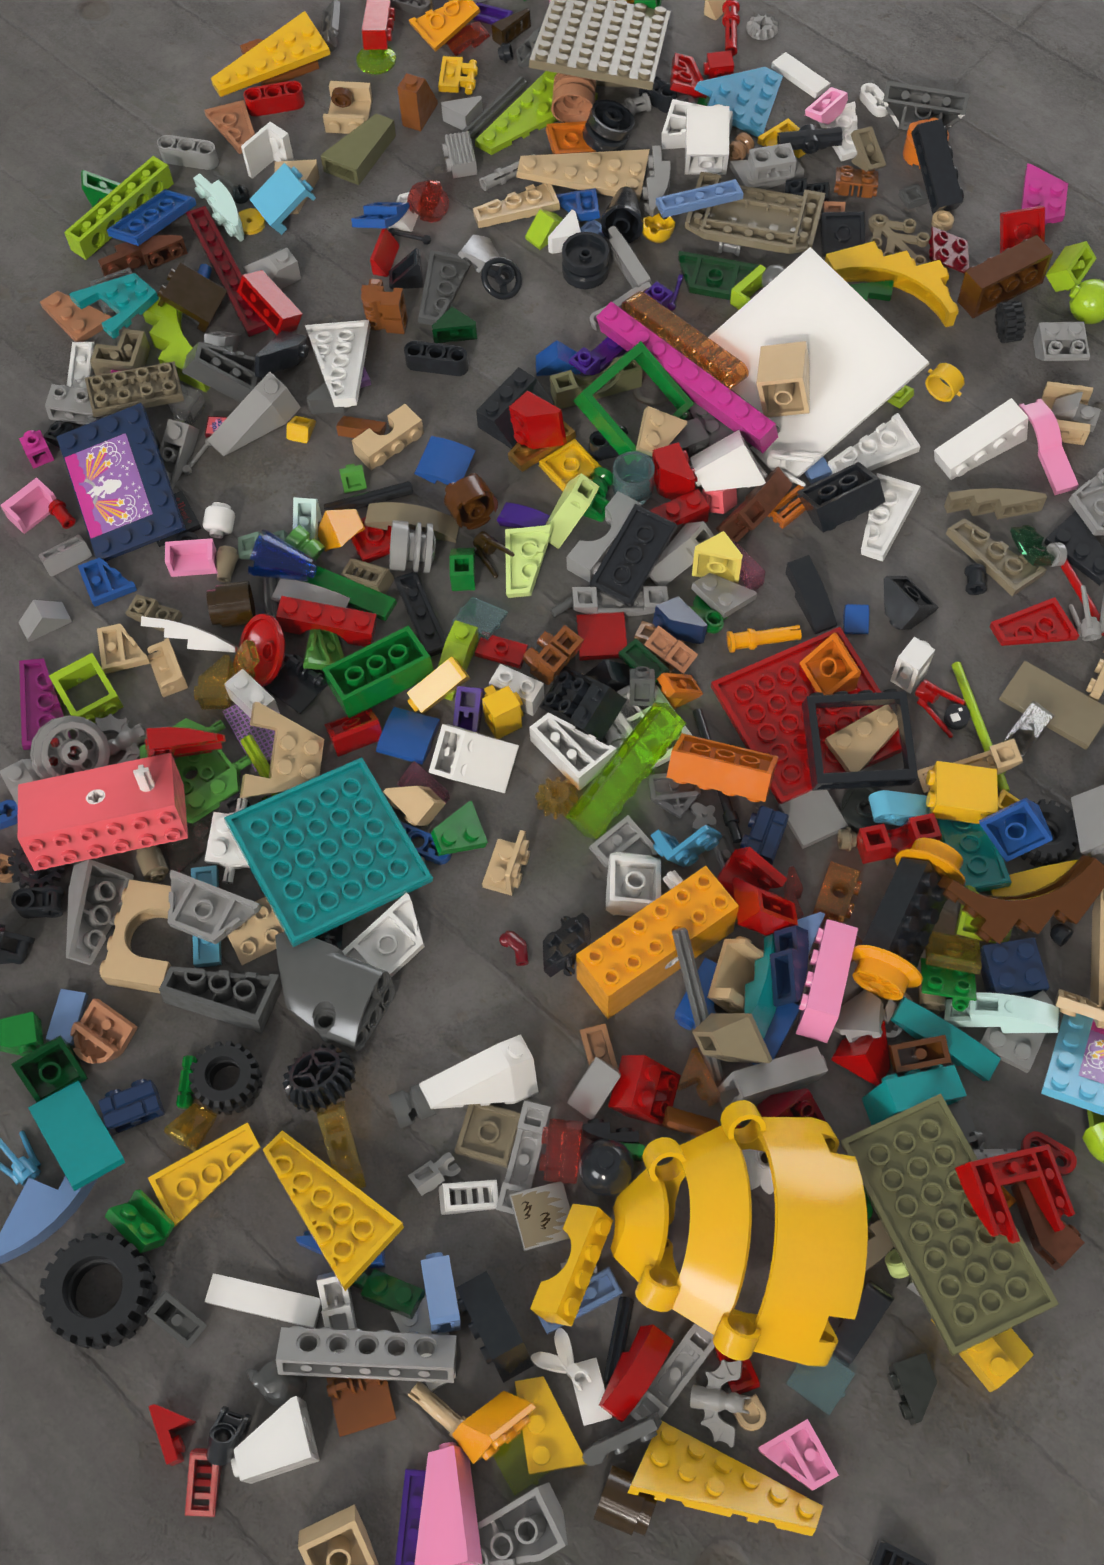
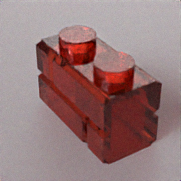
(562, 1150)

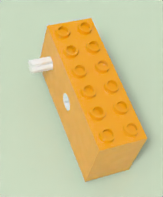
(643, 949)

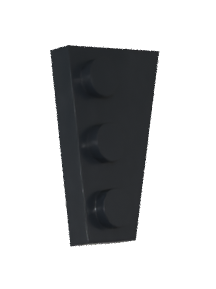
(1082, 547)

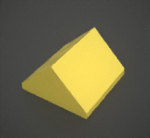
(717, 557)

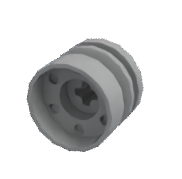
(411, 546)

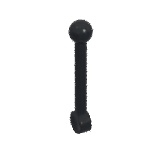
(425, 239)

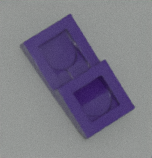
(521, 516)

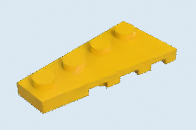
(196, 1176)

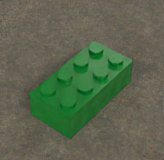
(378, 671)

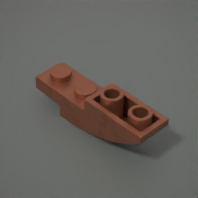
(152, 252)
(756, 506)

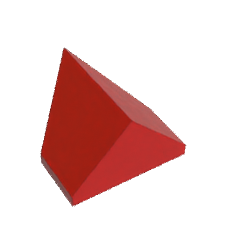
(865, 1056)

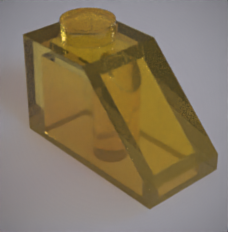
(211, 688)

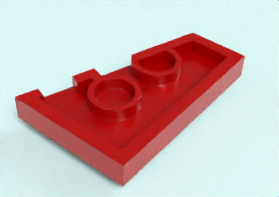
(685, 75)
(1035, 624)

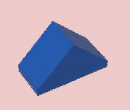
(555, 360)

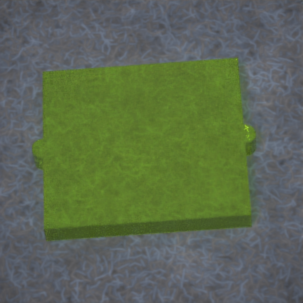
(513, 1465)

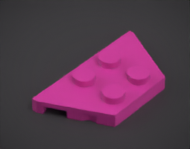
(1044, 190)

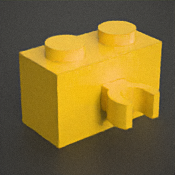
(502, 711)

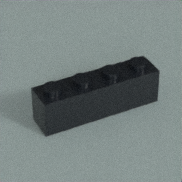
(937, 166)

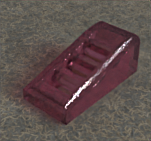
(751, 572)

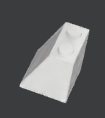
(707, 139)
(727, 465)
(277, 1444)

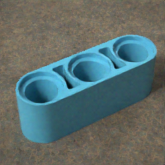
(896, 807)

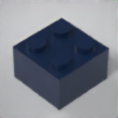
(1013, 968)

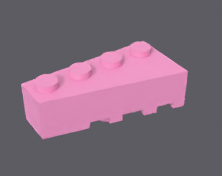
(826, 981)

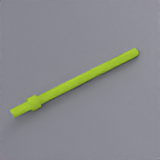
(976, 717)

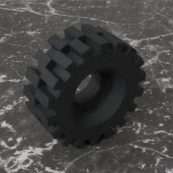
(1065, 835)

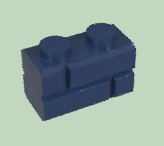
(766, 832)
(131, 1106)

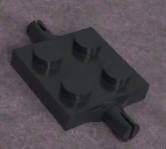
(564, 944)

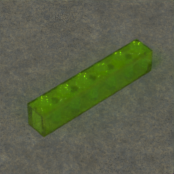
(626, 770)

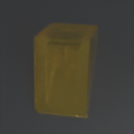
(191, 1127)

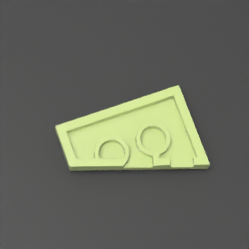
(529, 549)

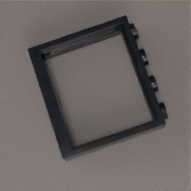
(858, 779)

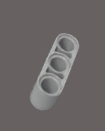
(188, 152)

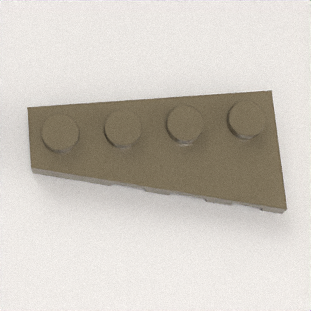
(1003, 565)

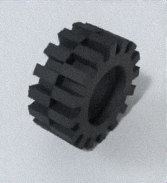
(1010, 321)

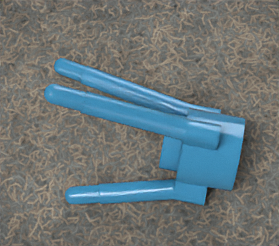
(22, 1167)

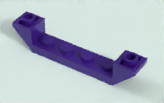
(601, 357)

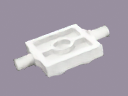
(222, 847)

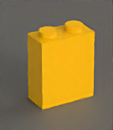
(962, 792)

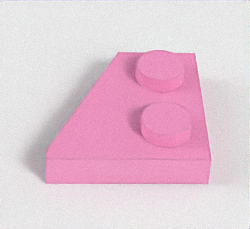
(801, 1456)

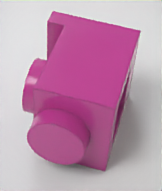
(33, 444)

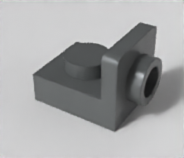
(642, 686)

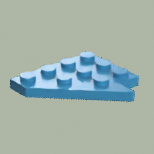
(747, 94)

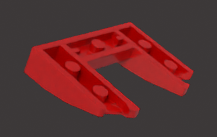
(181, 741)
(1036, 1166)

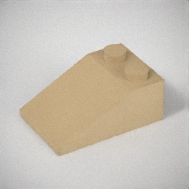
(337, 1541)

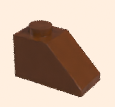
(919, 1053)

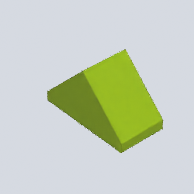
(542, 227)

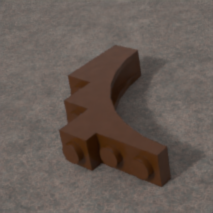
(1063, 899)

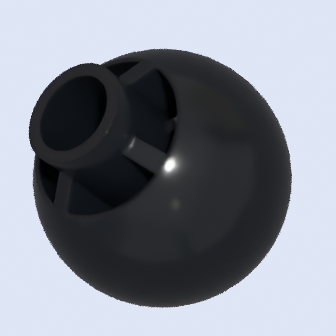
(606, 1167)

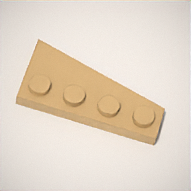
(517, 206)

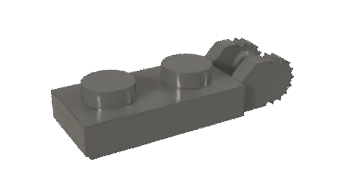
(620, 1439)

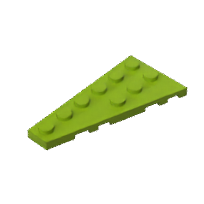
(524, 115)

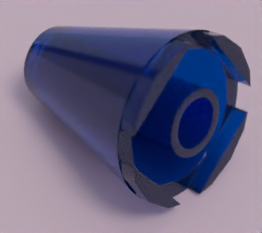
(280, 559)

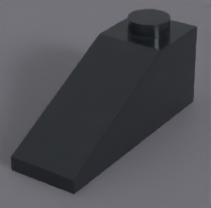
(281, 353)

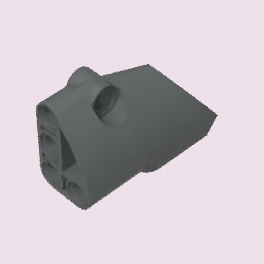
(333, 990)

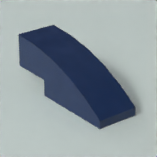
(789, 964)

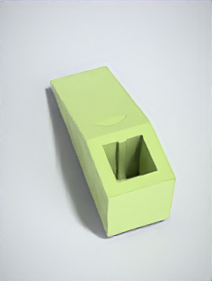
(570, 508)

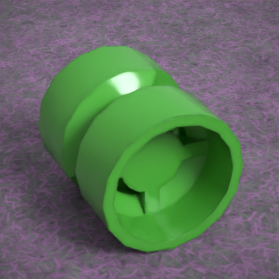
(301, 540)

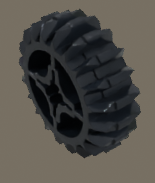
(319, 1078)

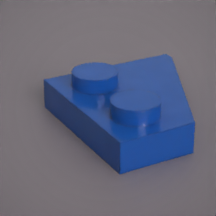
(582, 202)
(104, 582)

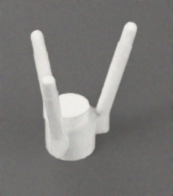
(782, 460)

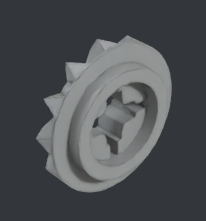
(767, 32)

